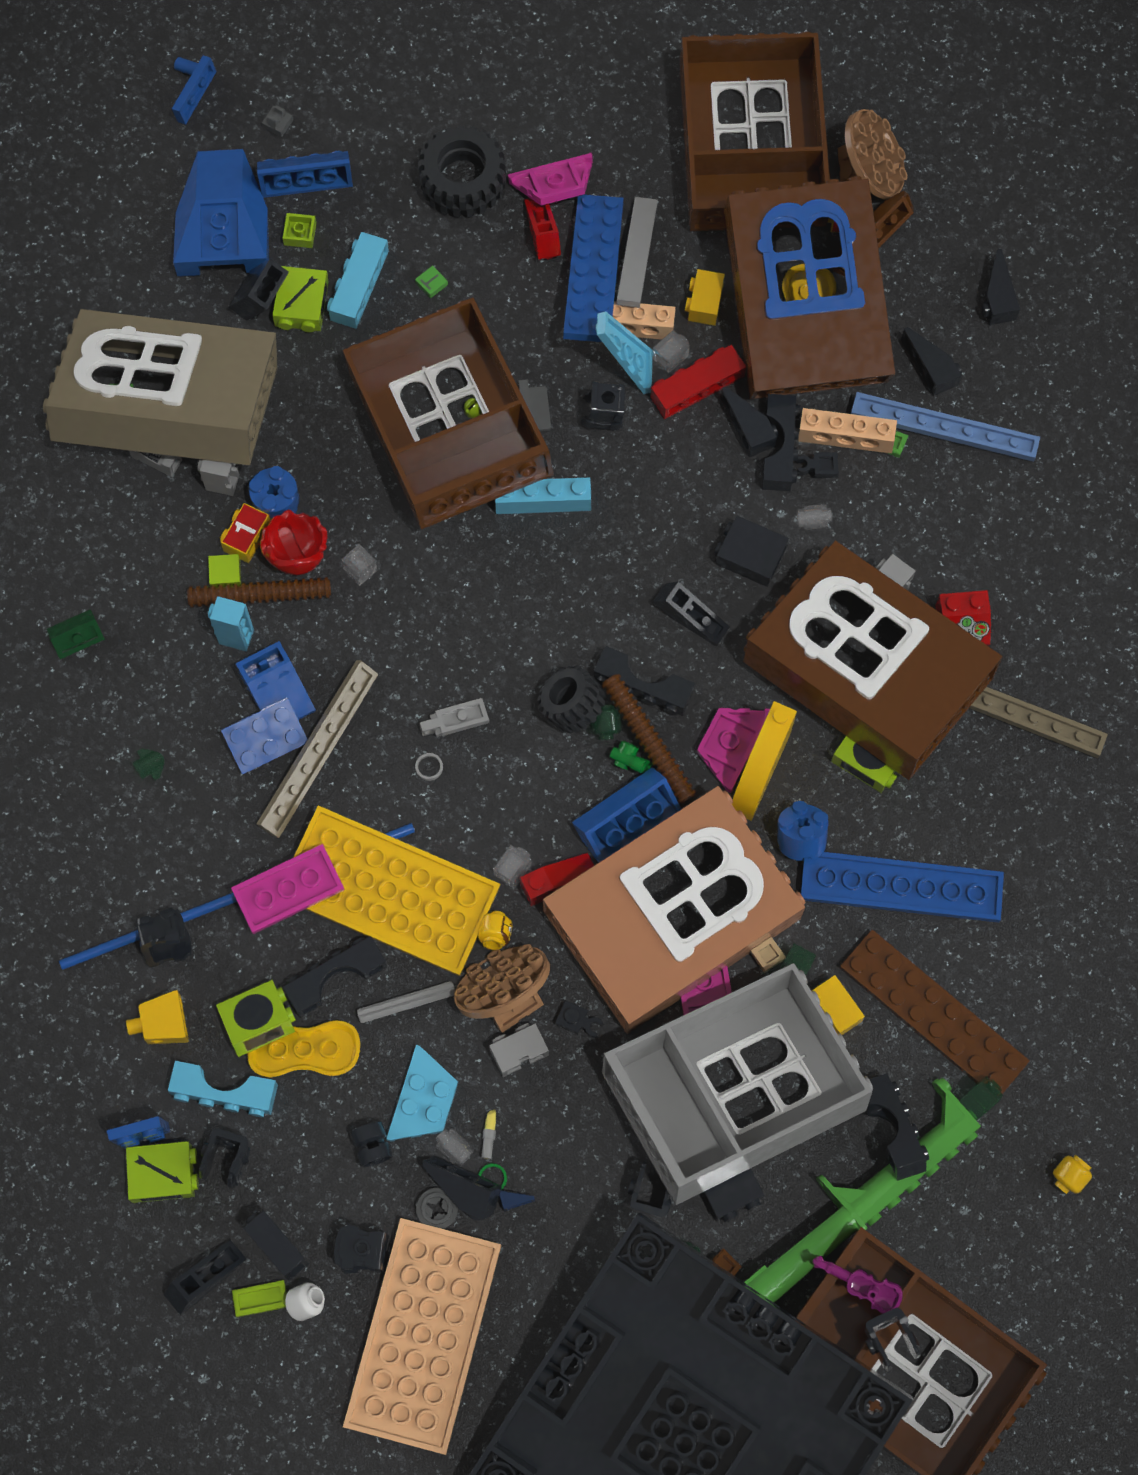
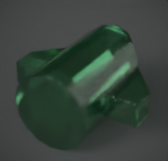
(149, 763)

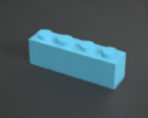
(358, 280)
(548, 496)

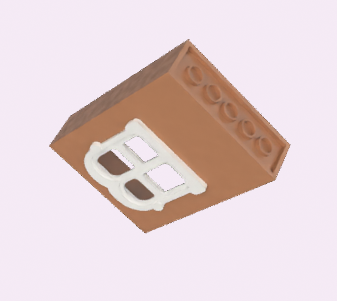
(626, 936)

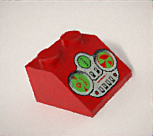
(969, 612)

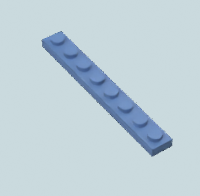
(948, 427)

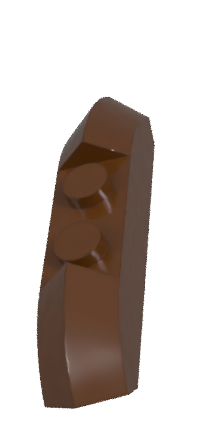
(888, 219)

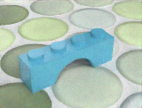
(254, 1095)

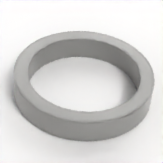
(432, 777)

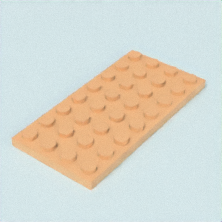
(422, 1336)

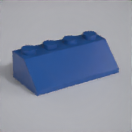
(304, 174)
(627, 814)

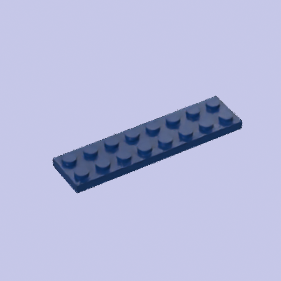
(593, 265)
(903, 886)

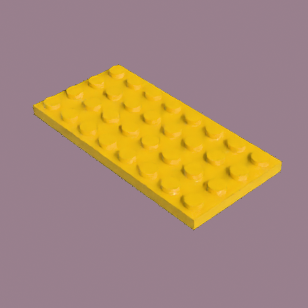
(400, 892)

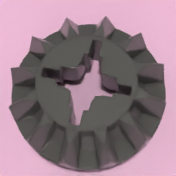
(425, 1213)

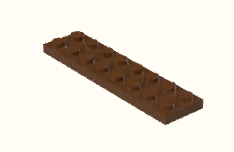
(933, 1012)

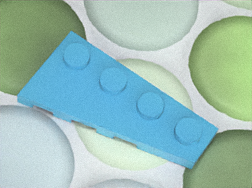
(627, 349)

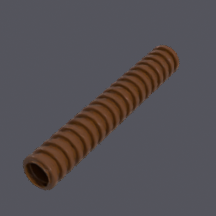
(260, 592)
(648, 738)

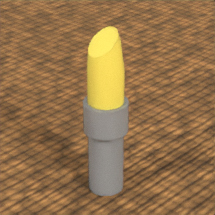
(489, 1135)

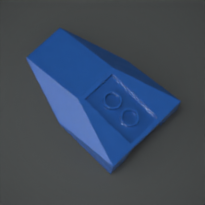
(220, 215)

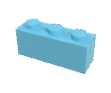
(231, 623)

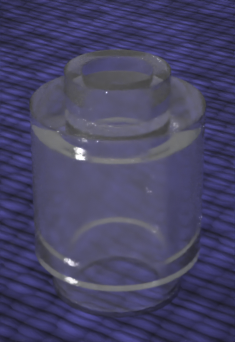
(814, 516)
(454, 1146)

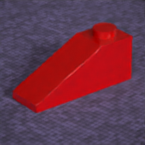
(543, 229)
(552, 877)

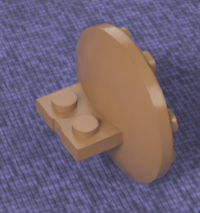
(872, 154)
(505, 988)

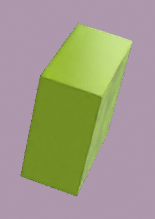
(299, 230)
(224, 570)

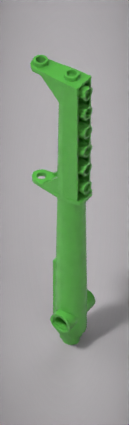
(865, 1203)

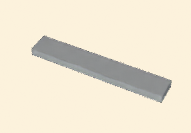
(637, 252)

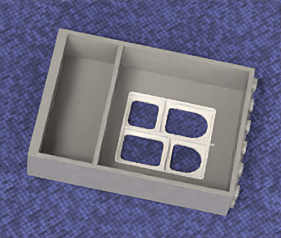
(683, 1117)

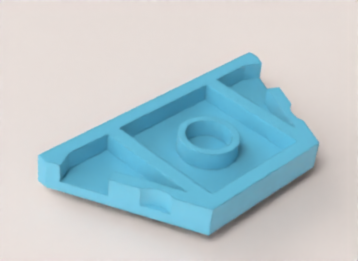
(423, 1099)

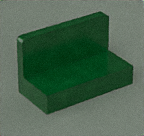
(75, 634)

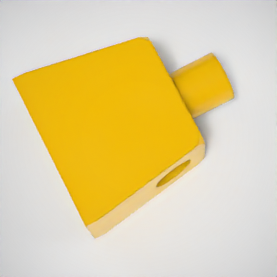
(161, 1020)

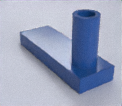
(201, 76)

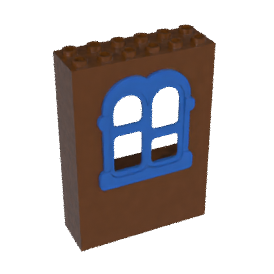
(816, 339)

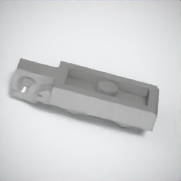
(456, 718)

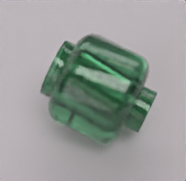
(607, 723)

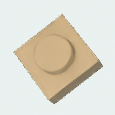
(768, 954)

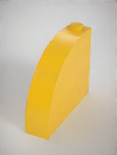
(763, 759)

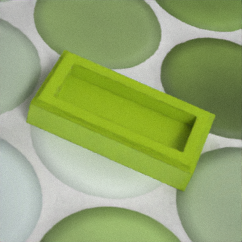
(259, 1298)

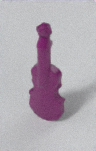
(882, 1294)

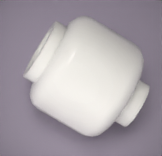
(304, 1301)

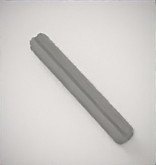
(406, 1002)

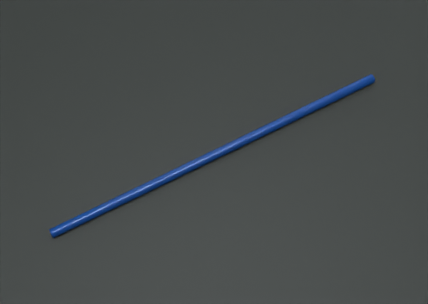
(187, 915)

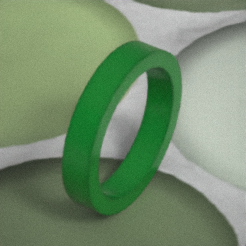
(496, 1166)

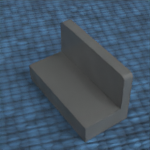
(537, 402)

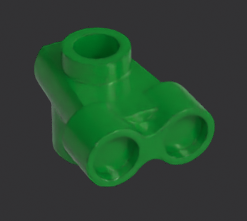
(626, 757)

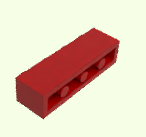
(697, 381)

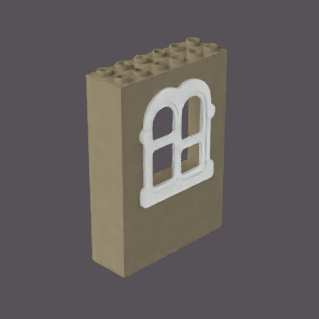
(206, 414)

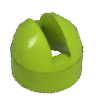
(474, 411)

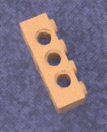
(646, 321)
(847, 430)

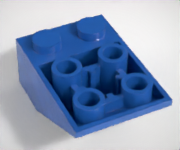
(273, 678)

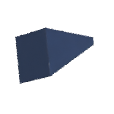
(513, 1200)

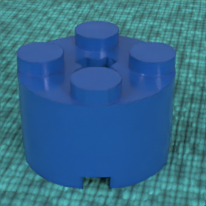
(270, 483)
(802, 831)

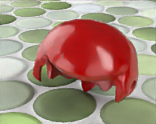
(294, 542)

